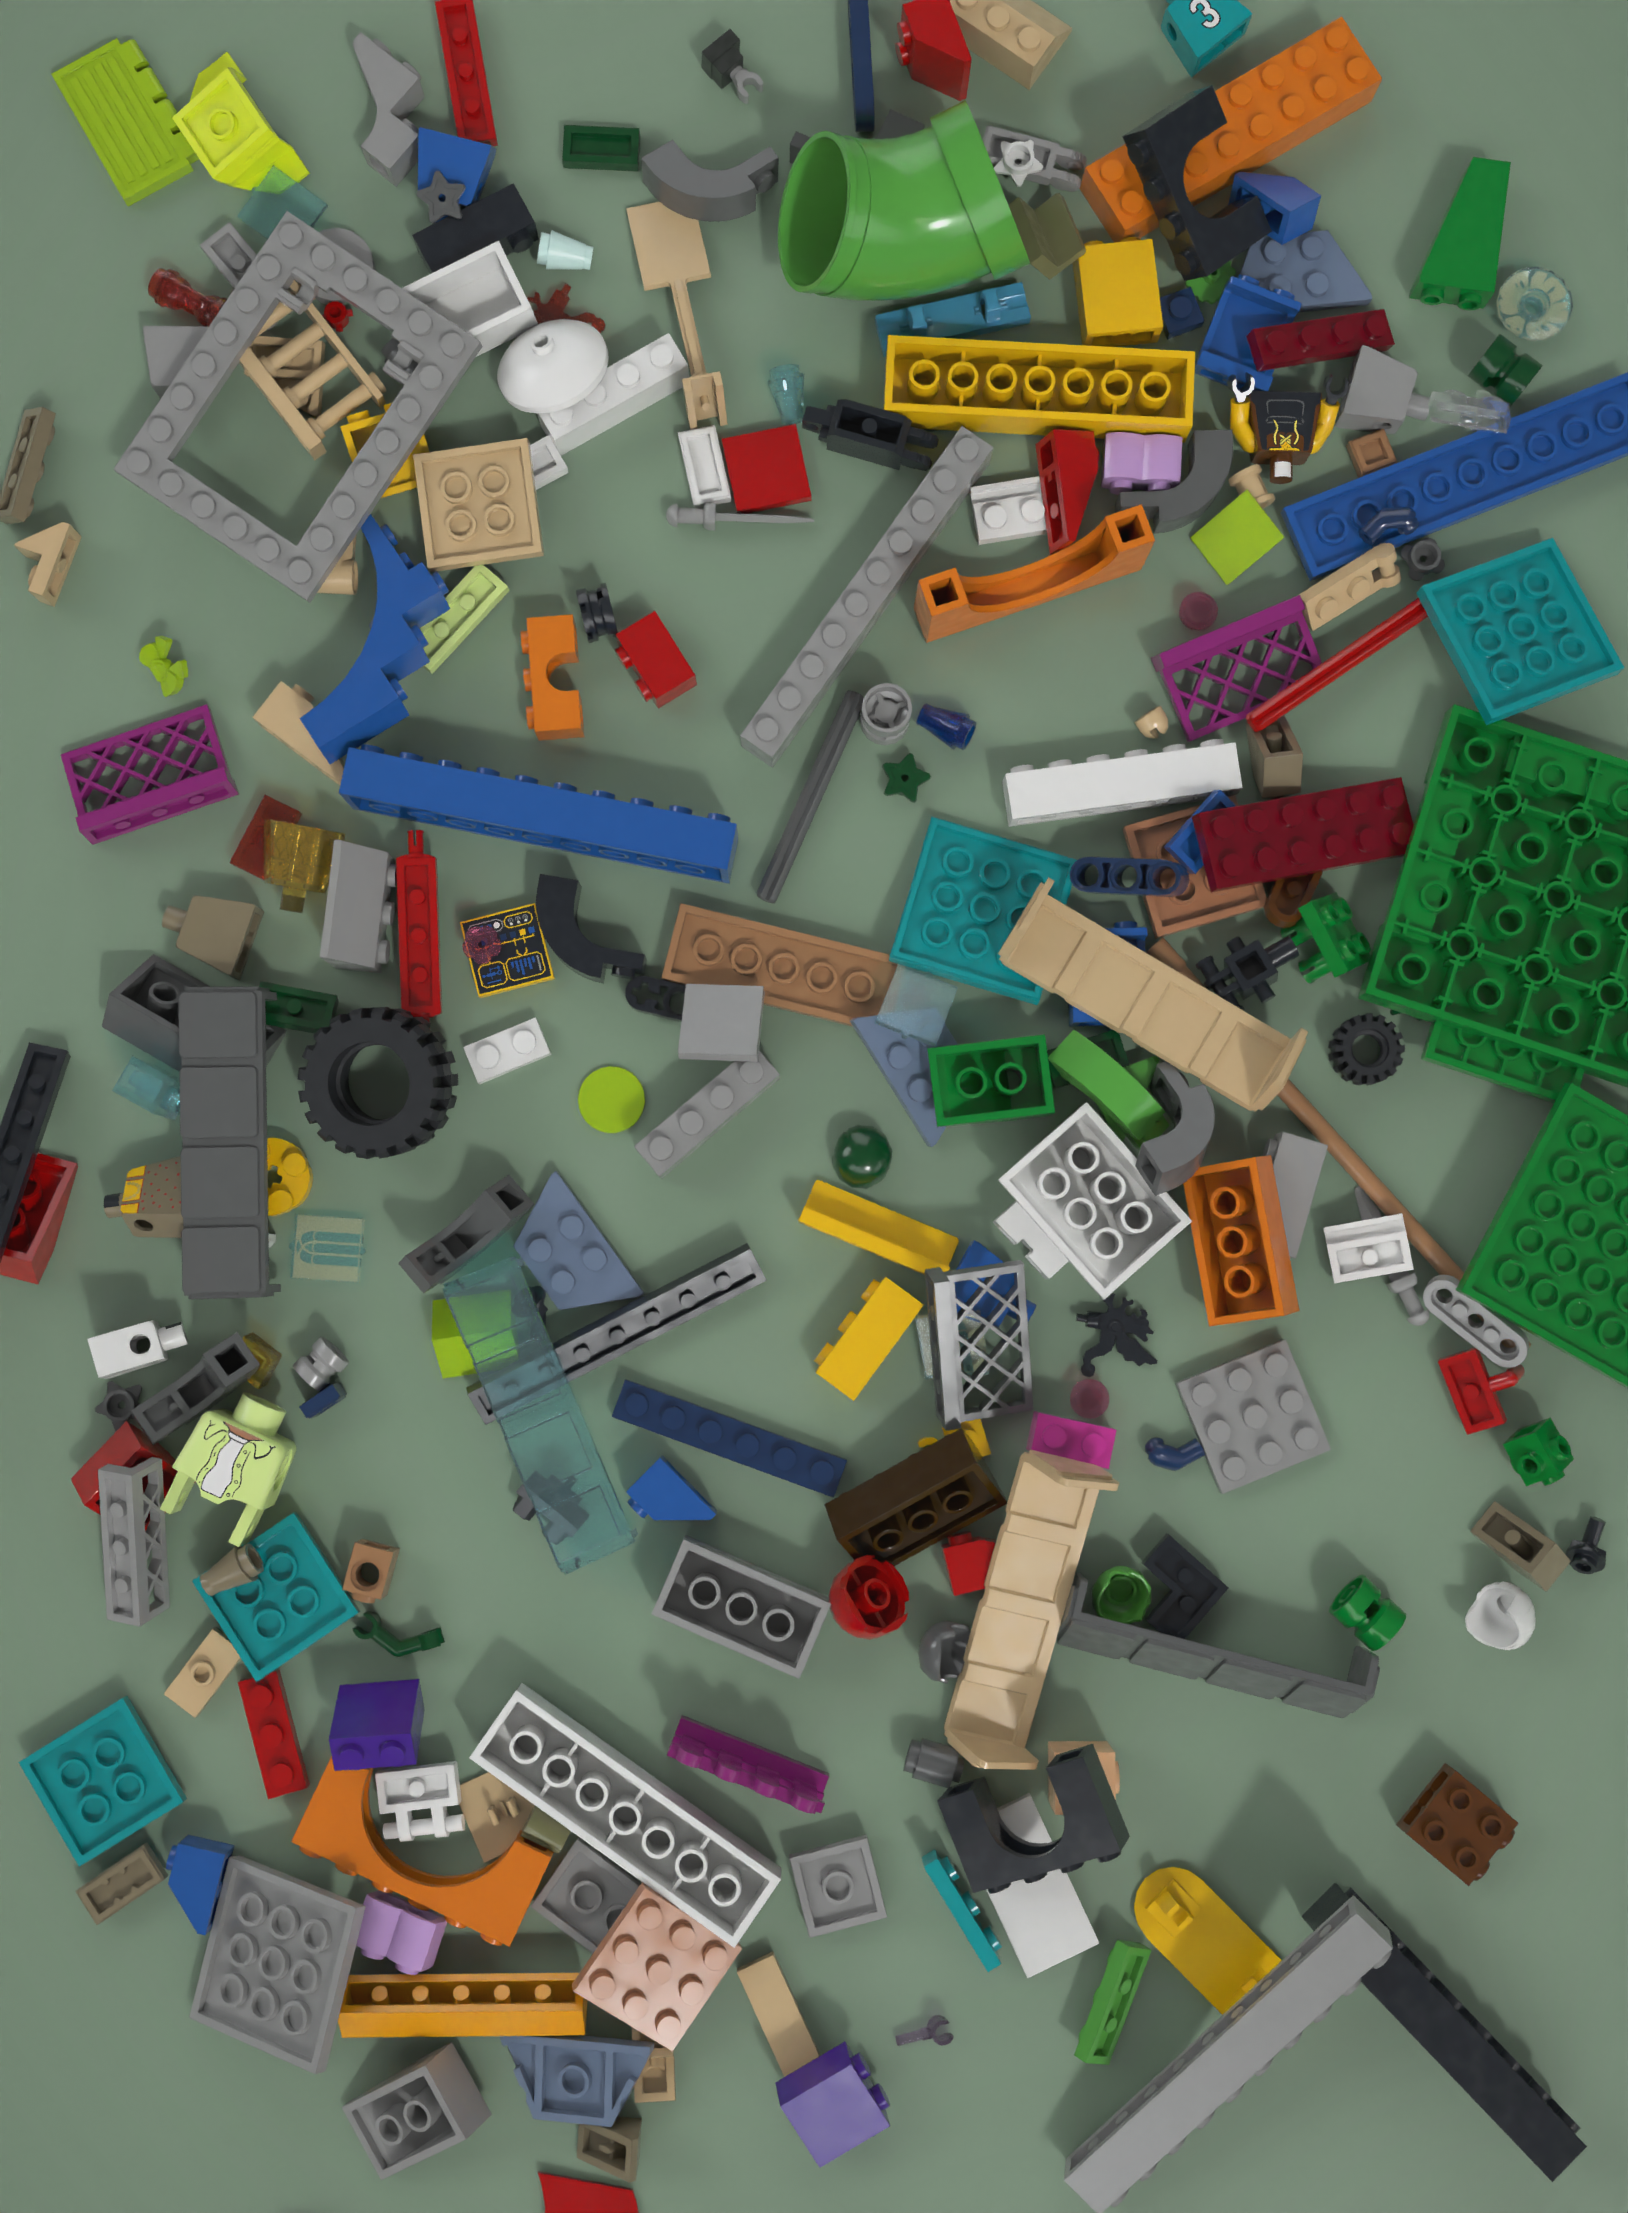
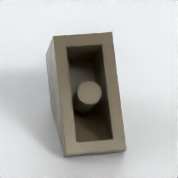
(1275, 759)
(1521, 1546)

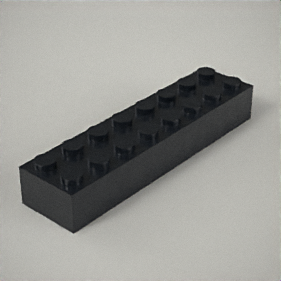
(1465, 2049)

